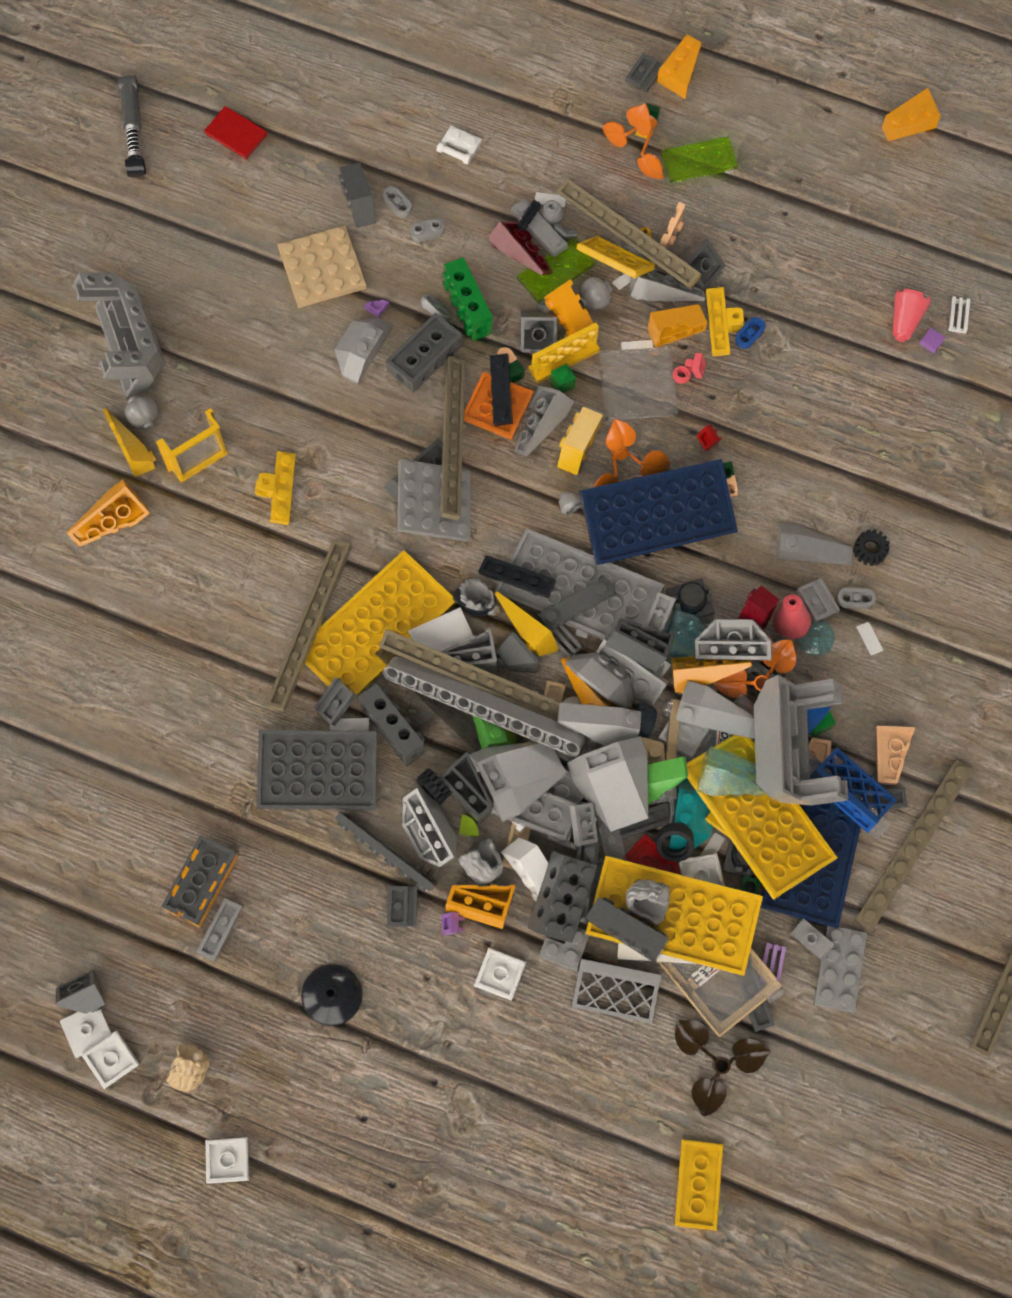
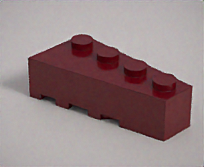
(759, 606)

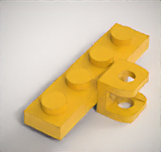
(721, 321)
(278, 487)

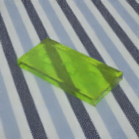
(699, 159)
(565, 266)

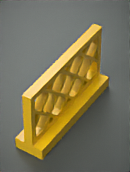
(568, 350)

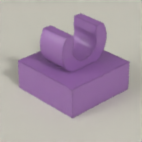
(450, 923)

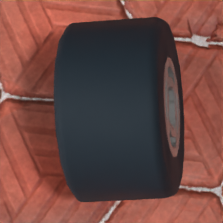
(648, 719)

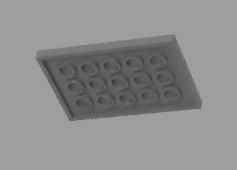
(317, 769)

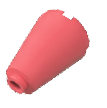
(908, 312)
(792, 618)

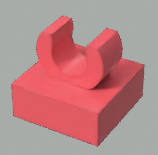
(697, 365)

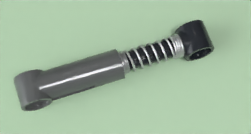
(131, 124)

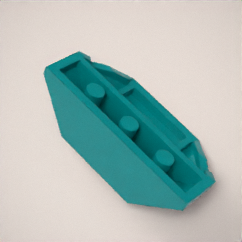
(691, 812)

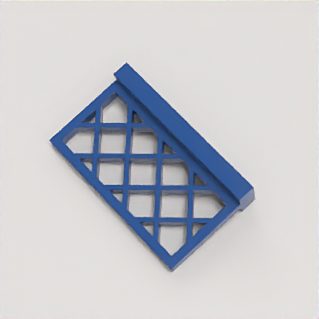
(855, 809)

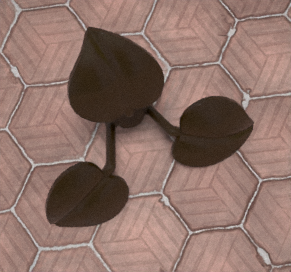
(707, 1093)

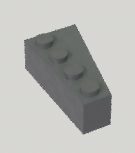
(627, 929)

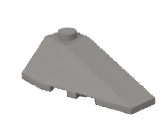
(658, 287)

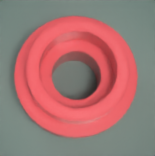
(684, 371)

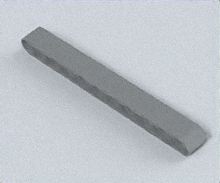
(484, 706)

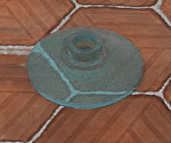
(817, 646)

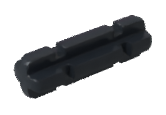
(529, 215)

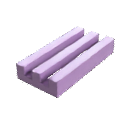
(781, 958)

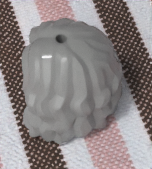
(482, 862)
(648, 900)

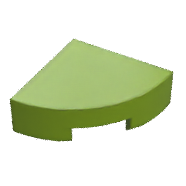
(468, 827)

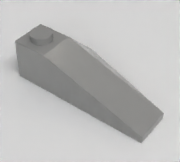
(546, 412)
(807, 545)
(710, 710)
(600, 723)

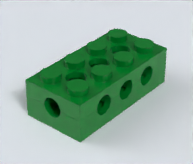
(467, 299)

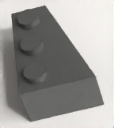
(468, 789)

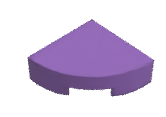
(376, 307)

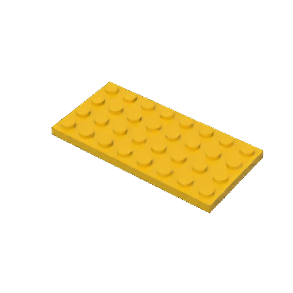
(394, 600)
(769, 834)
(702, 921)

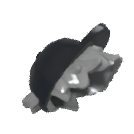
(476, 598)

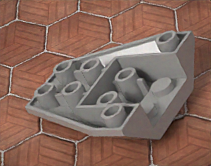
(517, 774)
(615, 782)

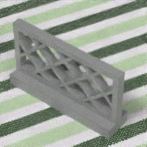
(618, 972)

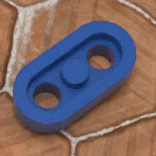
(749, 334)

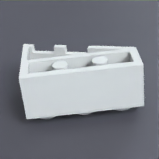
(528, 863)

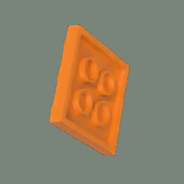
(480, 409)

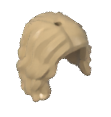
(188, 1068)

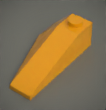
(112, 512)
(703, 671)

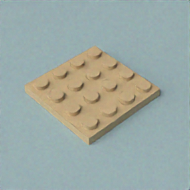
(321, 266)

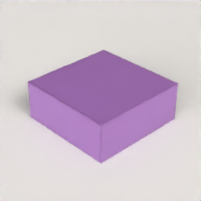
(932, 340)

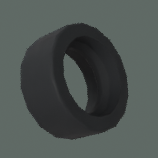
(675, 855)

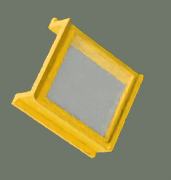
(195, 453)

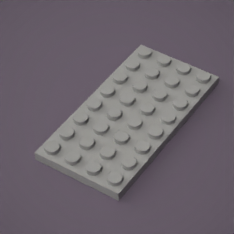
(573, 573)

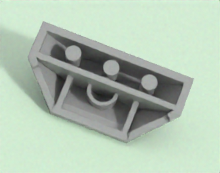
(360, 346)
(733, 640)
(603, 677)
(428, 828)

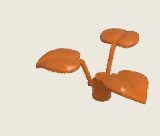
(645, 123)
(618, 438)
(782, 661)

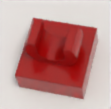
(708, 437)

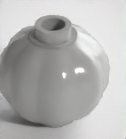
(595, 293)
(141, 412)

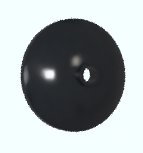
(339, 1007)

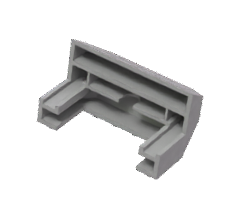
(132, 343)
(783, 741)

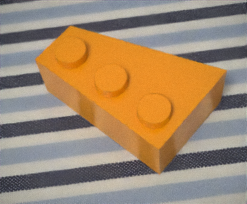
(680, 66)
(912, 117)
(675, 324)

